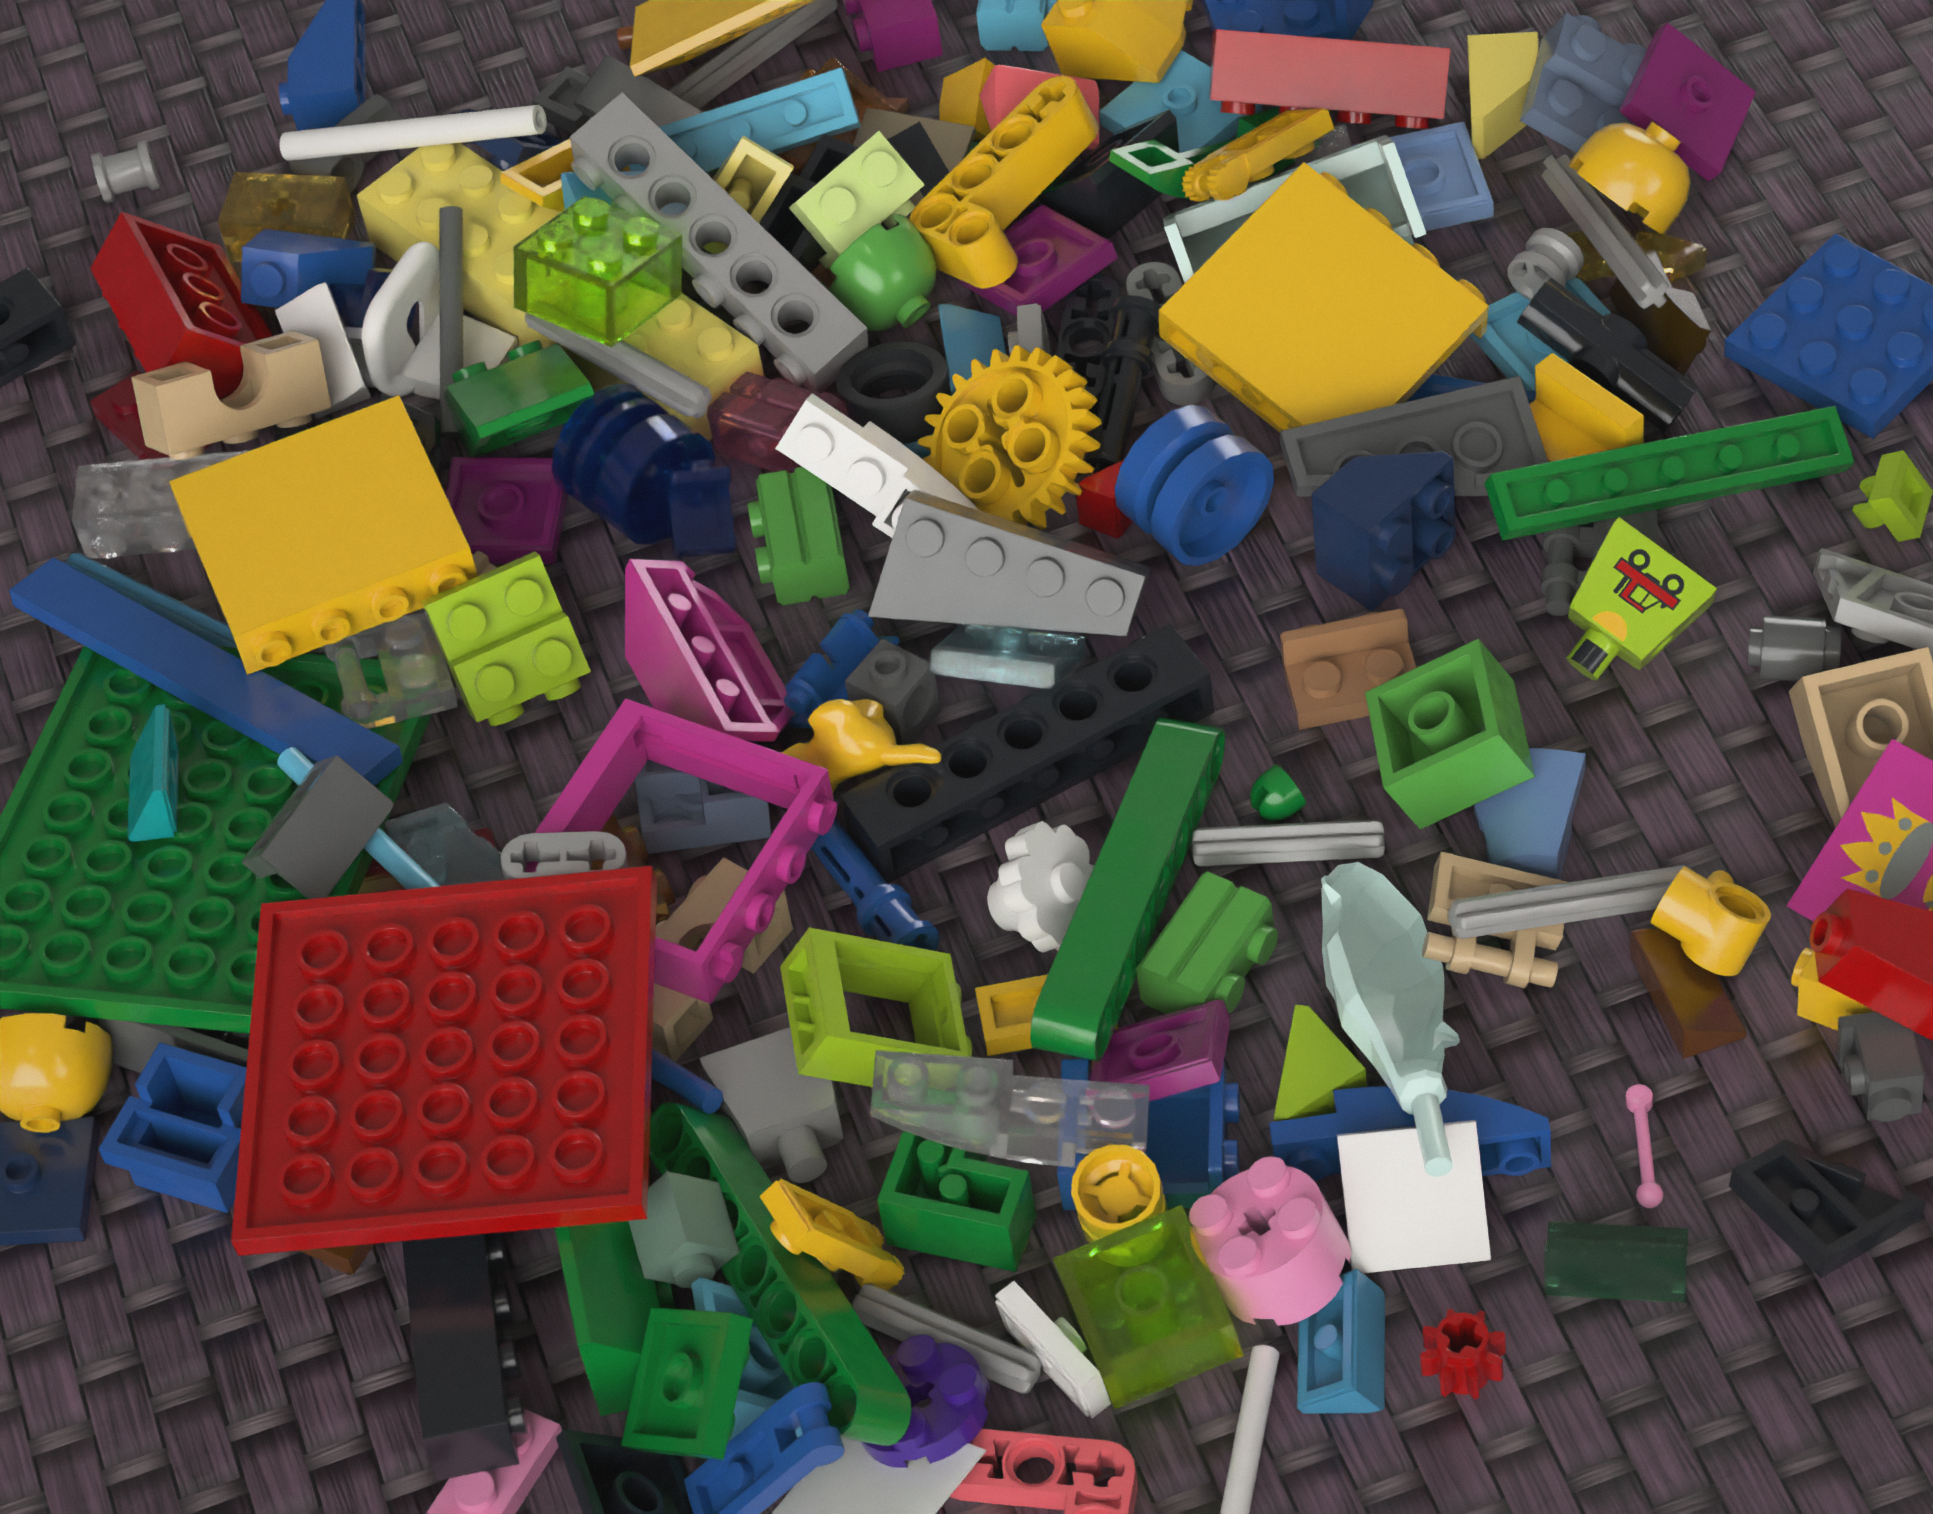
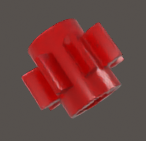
(1462, 1353)

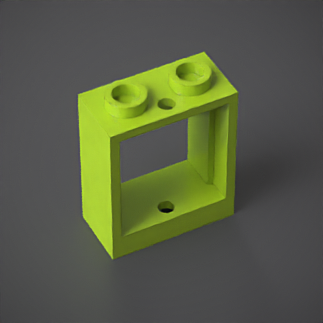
(834, 962)

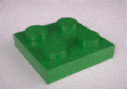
(688, 1383)

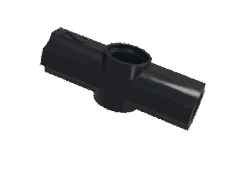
(1608, 352)

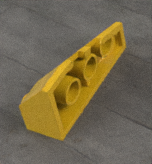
(1116, 37)

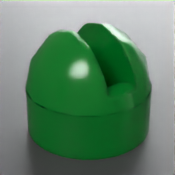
(1276, 795)

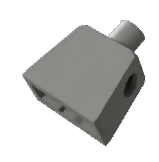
(773, 1107)

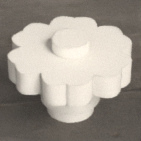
(1040, 884)

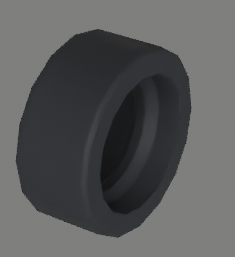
(890, 368)

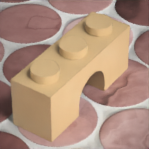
(278, 386)
(682, 1018)

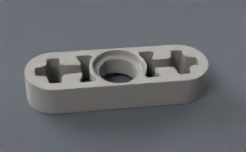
(1170, 382)

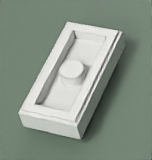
(1057, 1348)

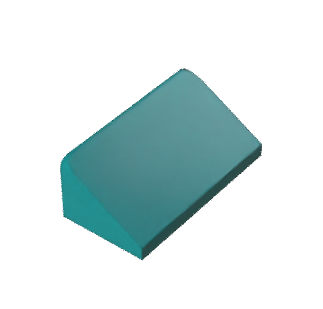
(154, 780)

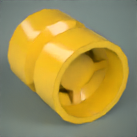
(1115, 1186)

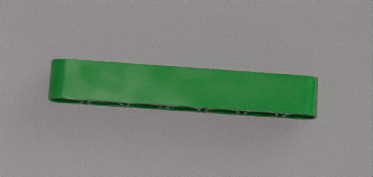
(1127, 890)
(785, 1293)

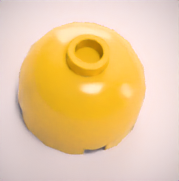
(1637, 171)
(51, 1070)

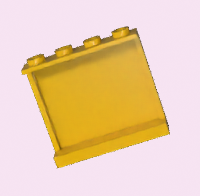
(1320, 308)
(323, 533)

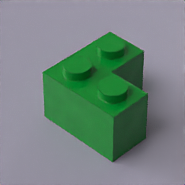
(956, 1204)

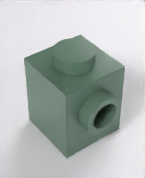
(684, 1231)

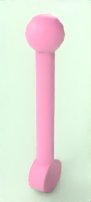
(1640, 1101)

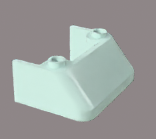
(1366, 170)

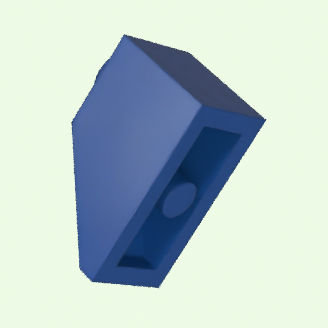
(286, 264)

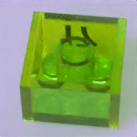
(597, 270)
(1148, 1306)

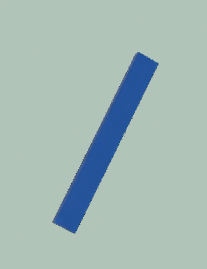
(198, 671)

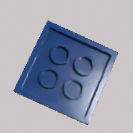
(1843, 335)

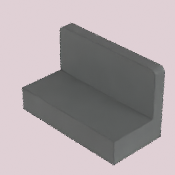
(320, 829)

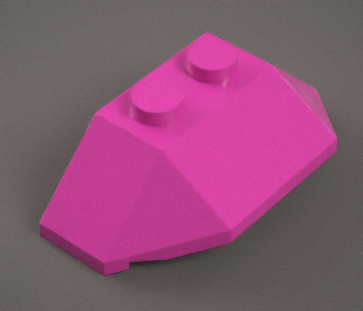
(699, 654)

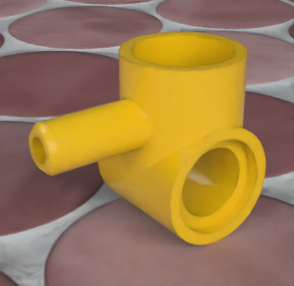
(1712, 919)

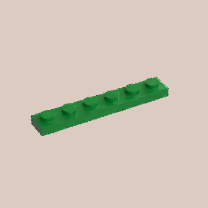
(1668, 472)

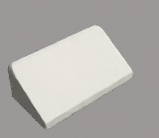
(317, 316)

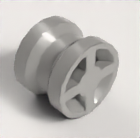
(1546, 256)

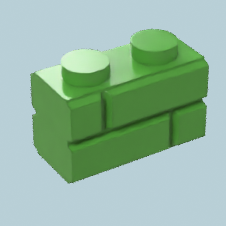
(801, 536)
(1208, 947)

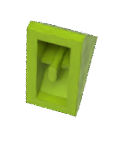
(1314, 1068)

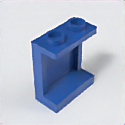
(1183, 1139)

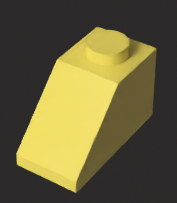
(1498, 86)
(752, 179)

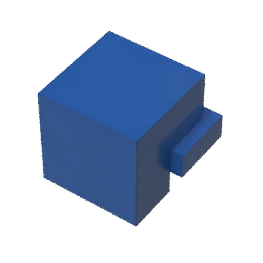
(183, 1128)

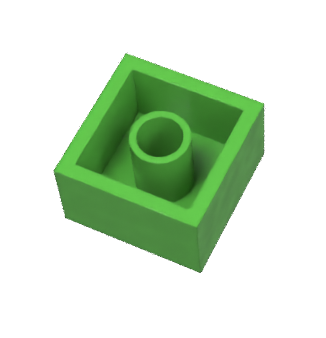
(1449, 734)

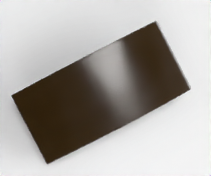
(1672, 331)

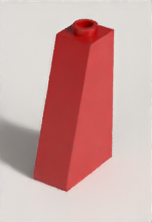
(1878, 956)

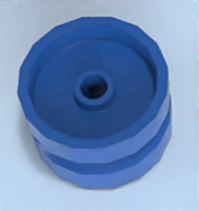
(1194, 485)

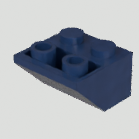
(1383, 522)

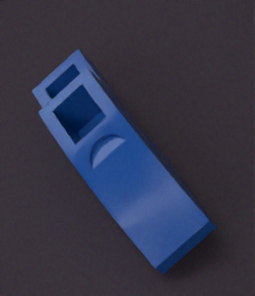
(1509, 1136)

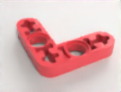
(1053, 1493)

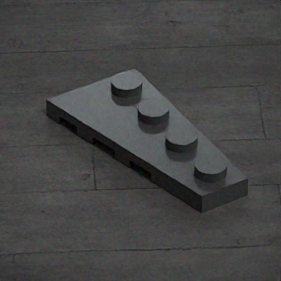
(1479, 426)

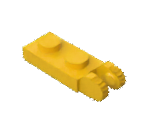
(1252, 155)
(830, 1235)

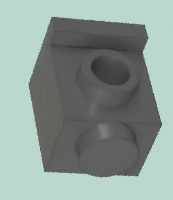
(1881, 1065)

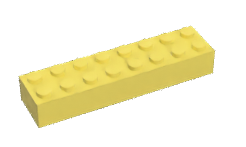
(405, 210)

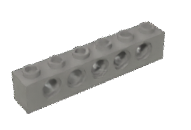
(626, 136)

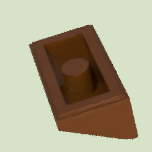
(1684, 994)

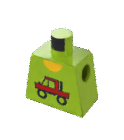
(1633, 602)

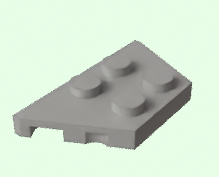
(1876, 601)

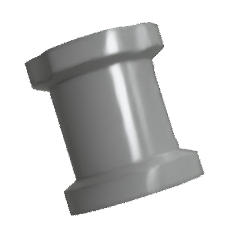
(125, 171)

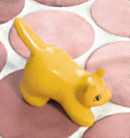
(856, 740)

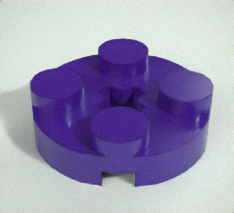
(957, 1407)

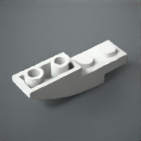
(862, 462)

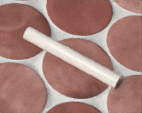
(1250, 1430)

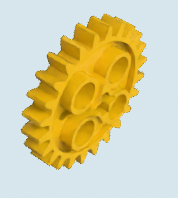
(1045, 440)

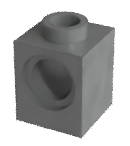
(901, 685)

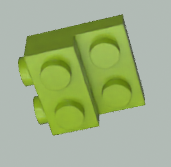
(507, 640)

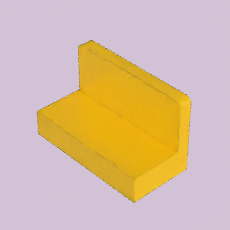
(1578, 414)

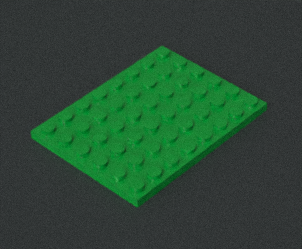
(162, 922)

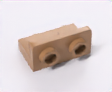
(1339, 661)

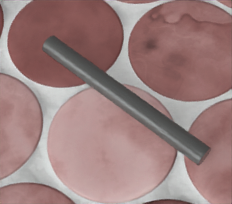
(450, 307)

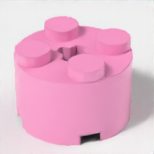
(1271, 1243)

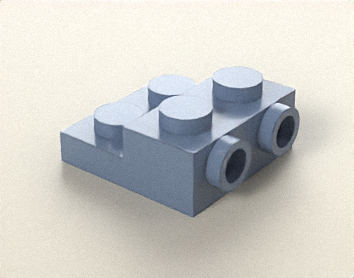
(1579, 81)

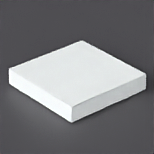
(1404, 1215)

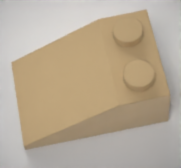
(1853, 715)

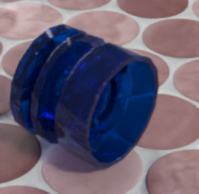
(619, 458)

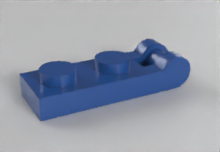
(767, 1455)

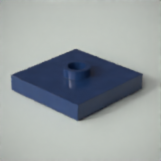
(46, 1182)

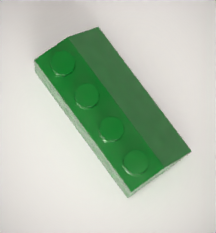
(609, 1306)

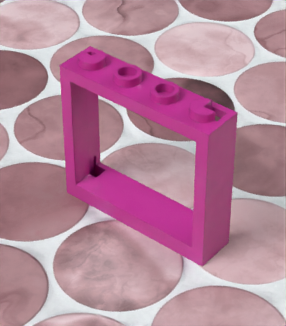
(803, 788)

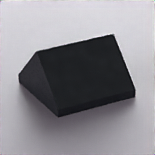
(1102, 193)
(621, 1478)

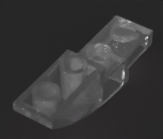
(1003, 1115)

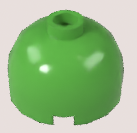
(886, 276)

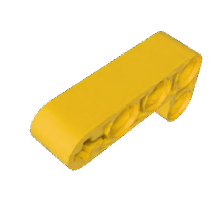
(1000, 179)

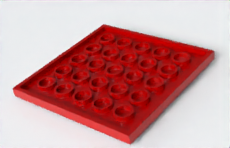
(449, 1062)

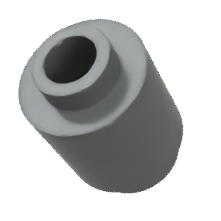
(1793, 647)

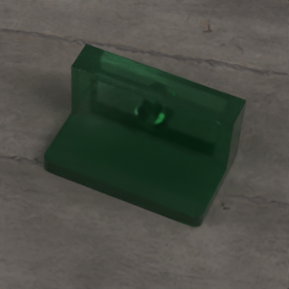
(1616, 1261)

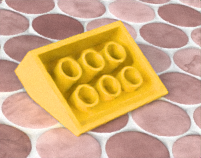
(681, 30)

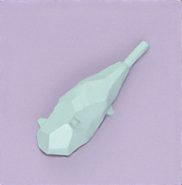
(1389, 995)

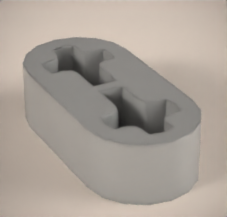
(561, 853)

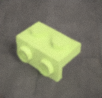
(856, 196)

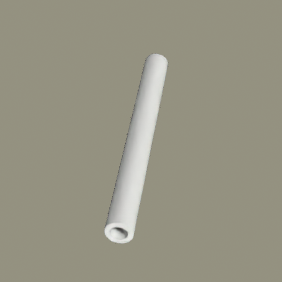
(413, 132)

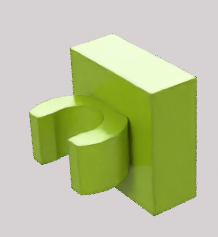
(1896, 497)

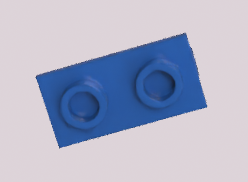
(817, 680)

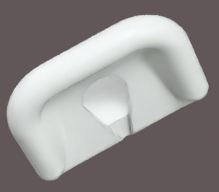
(390, 354)

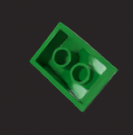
(516, 398)

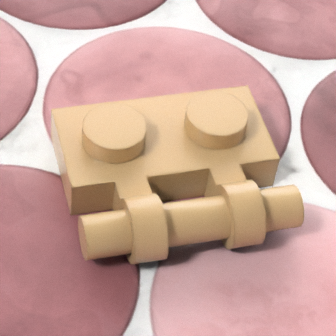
(1463, 878)

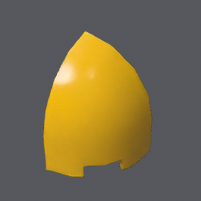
(961, 98)

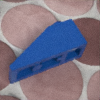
(327, 67)

